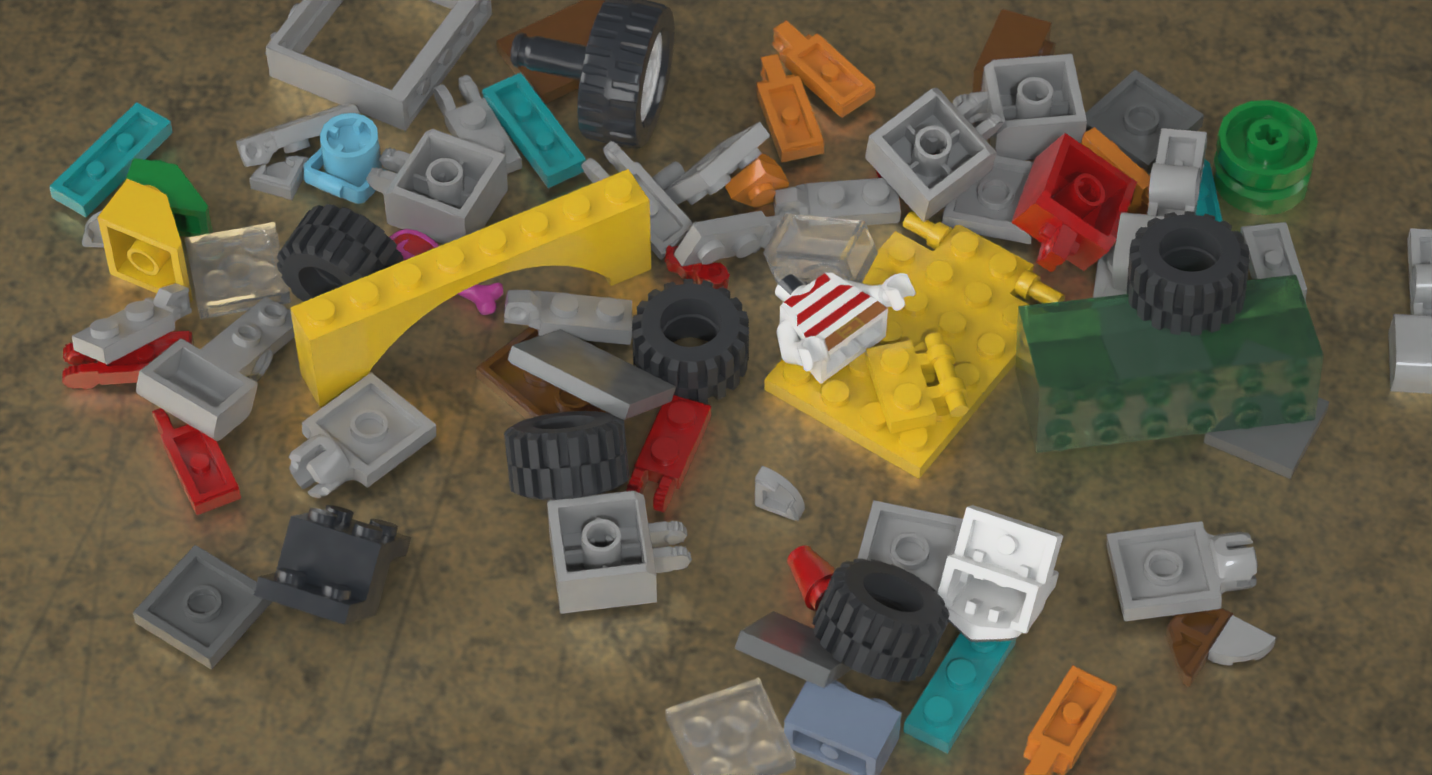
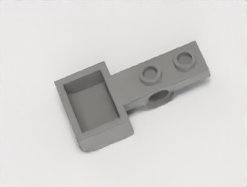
(1172, 188)
(1412, 334)
(218, 383)

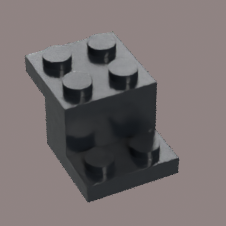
(333, 564)

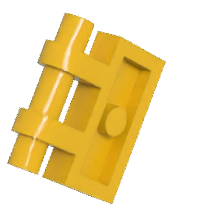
(902, 386)

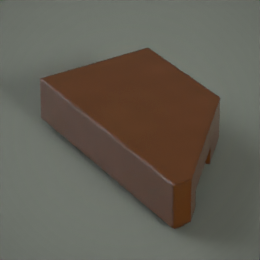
(1192, 638)

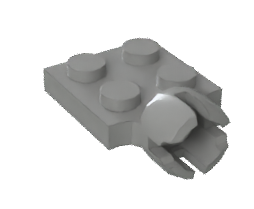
(358, 437)
(1178, 569)

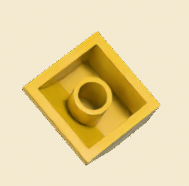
(143, 238)

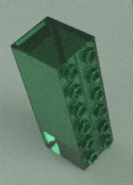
(1110, 378)

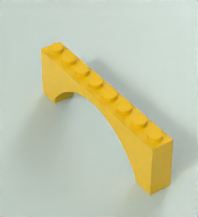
(354, 325)

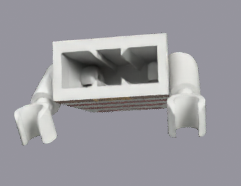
(834, 319)

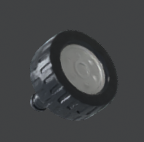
(619, 70)

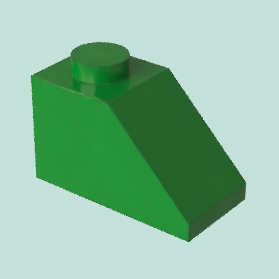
(186, 204)

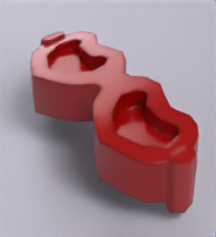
(710, 272)

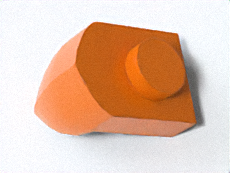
(757, 182)

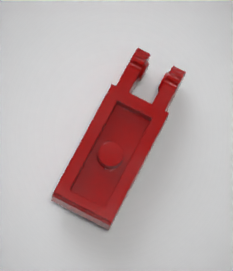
(120, 371)
(670, 449)
(197, 464)

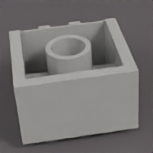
(1034, 99)
(929, 126)
(441, 187)
(610, 552)

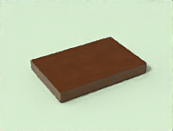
(567, 25)
(523, 390)

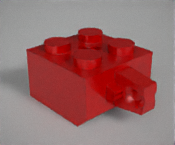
(1073, 204)

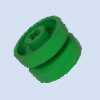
(1264, 157)

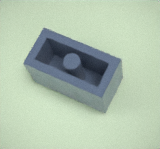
(842, 728)

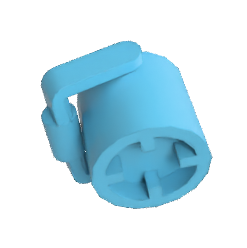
(348, 155)

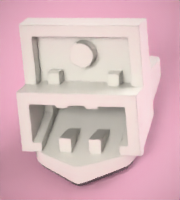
(998, 575)

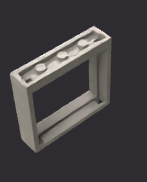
(411, 92)

